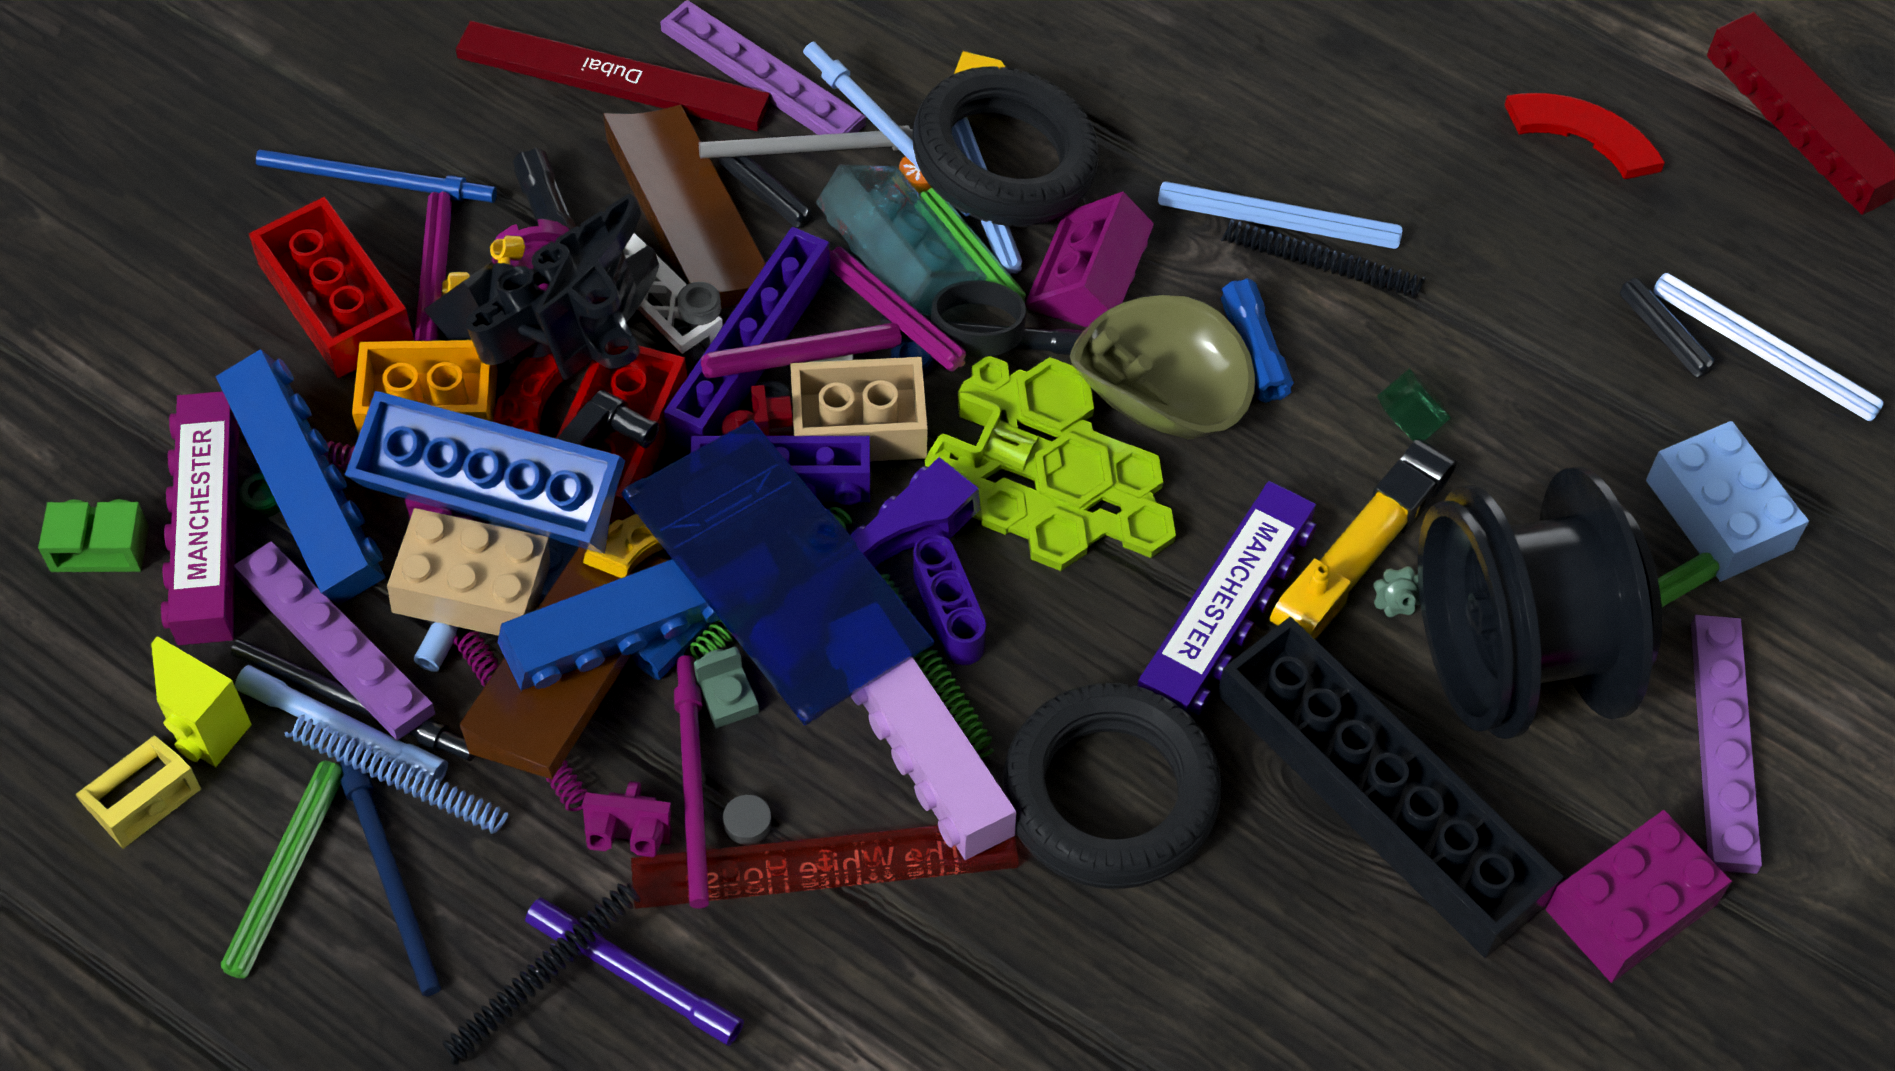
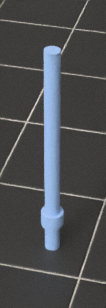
(838, 77)

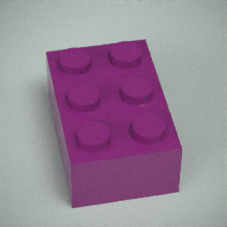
(1637, 895)

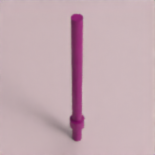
(688, 704)

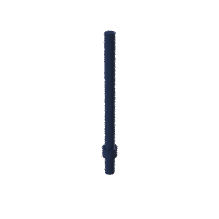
(358, 789)

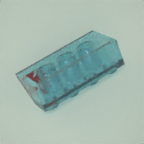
(896, 233)

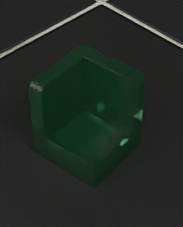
(1413, 406)

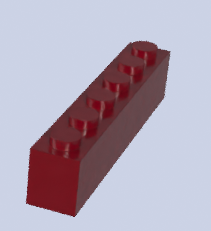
(1805, 111)

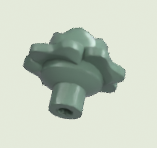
(1397, 592)

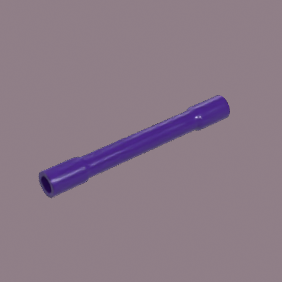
(700, 1011)

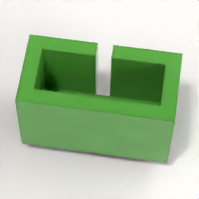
(93, 537)

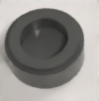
(699, 303)
(747, 819)

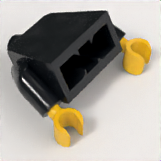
(467, 293)

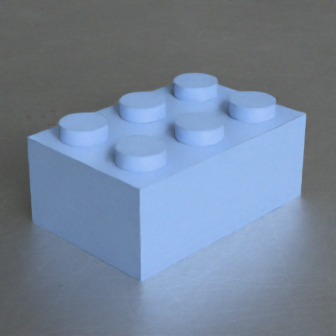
(1726, 500)

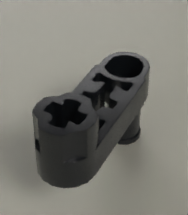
(607, 415)

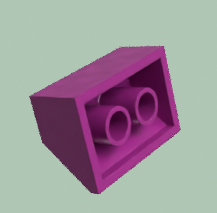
(1091, 260)

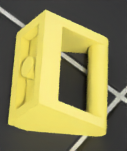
(147, 802)

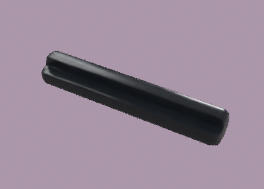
(768, 189)
(1667, 327)

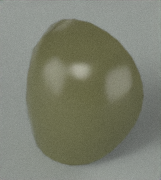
(1168, 365)

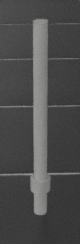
(797, 144)

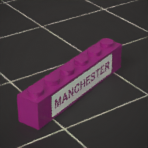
(202, 520)

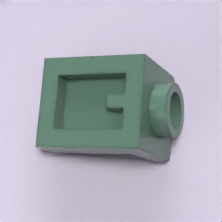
(725, 687)

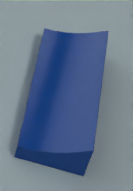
(487, 471)

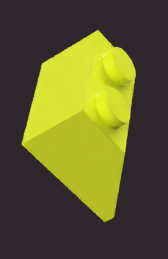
(197, 704)

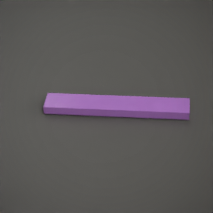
(760, 71)

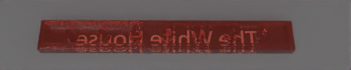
(814, 865)

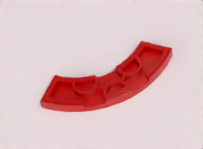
(1608, 132)
(527, 393)

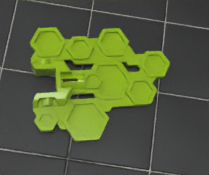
(1067, 472)

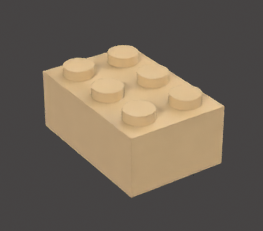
(864, 400)
(467, 572)

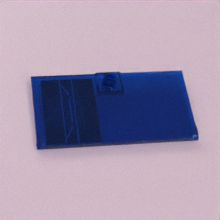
(778, 570)

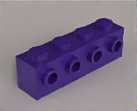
(829, 465)

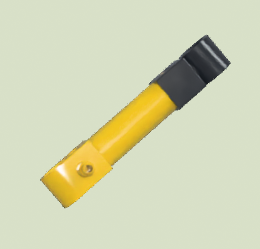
(1393, 509)

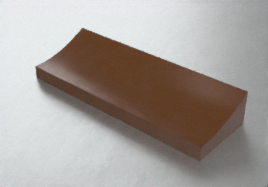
(684, 201)
(535, 725)

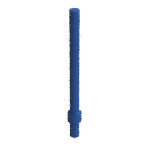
(455, 186)

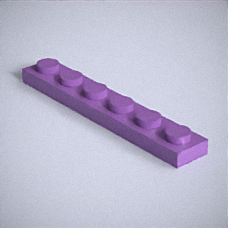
(335, 641)
(1725, 744)

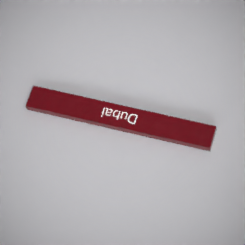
(613, 75)

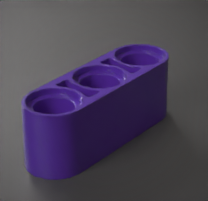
(951, 617)

